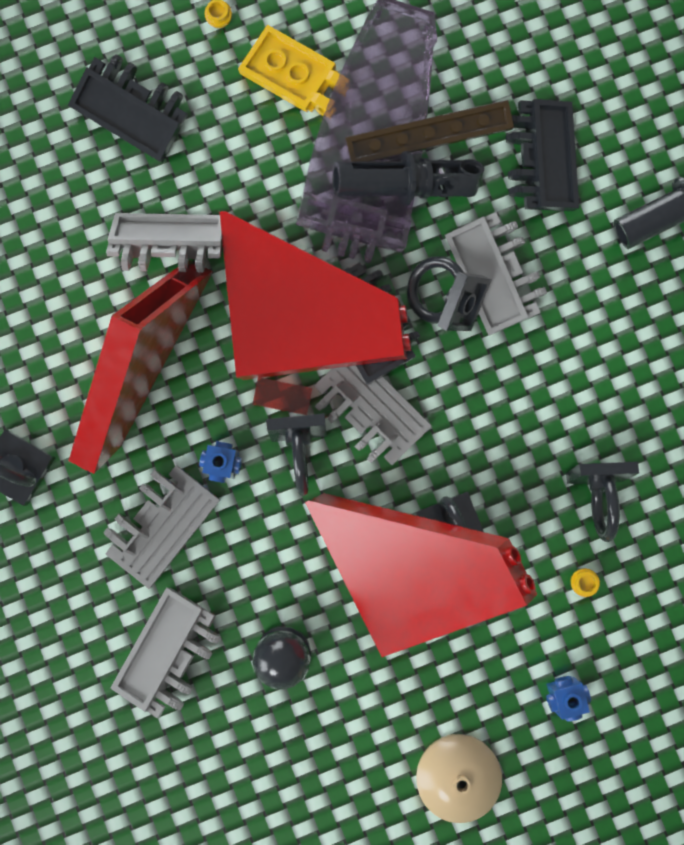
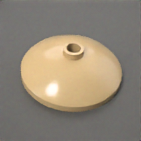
(453, 760)

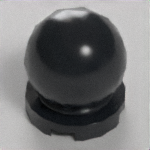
(282, 657)

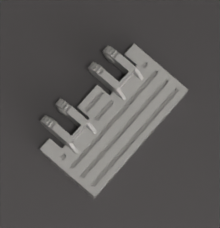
(165, 236)
(478, 254)
(373, 406)
(164, 527)
(160, 653)

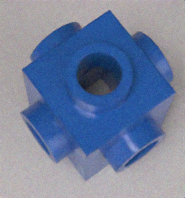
(231, 464)
(562, 691)

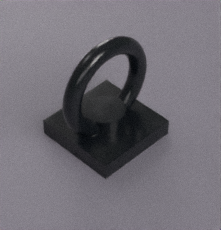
(461, 301)
(297, 433)
(21, 467)
(603, 478)
(454, 511)

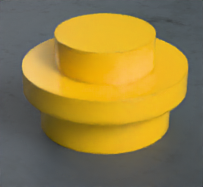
(218, 13)
(585, 582)

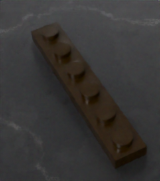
(430, 132)

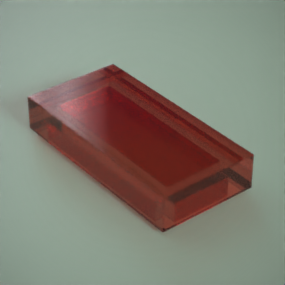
(282, 396)

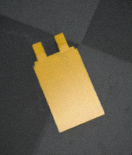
(290, 70)

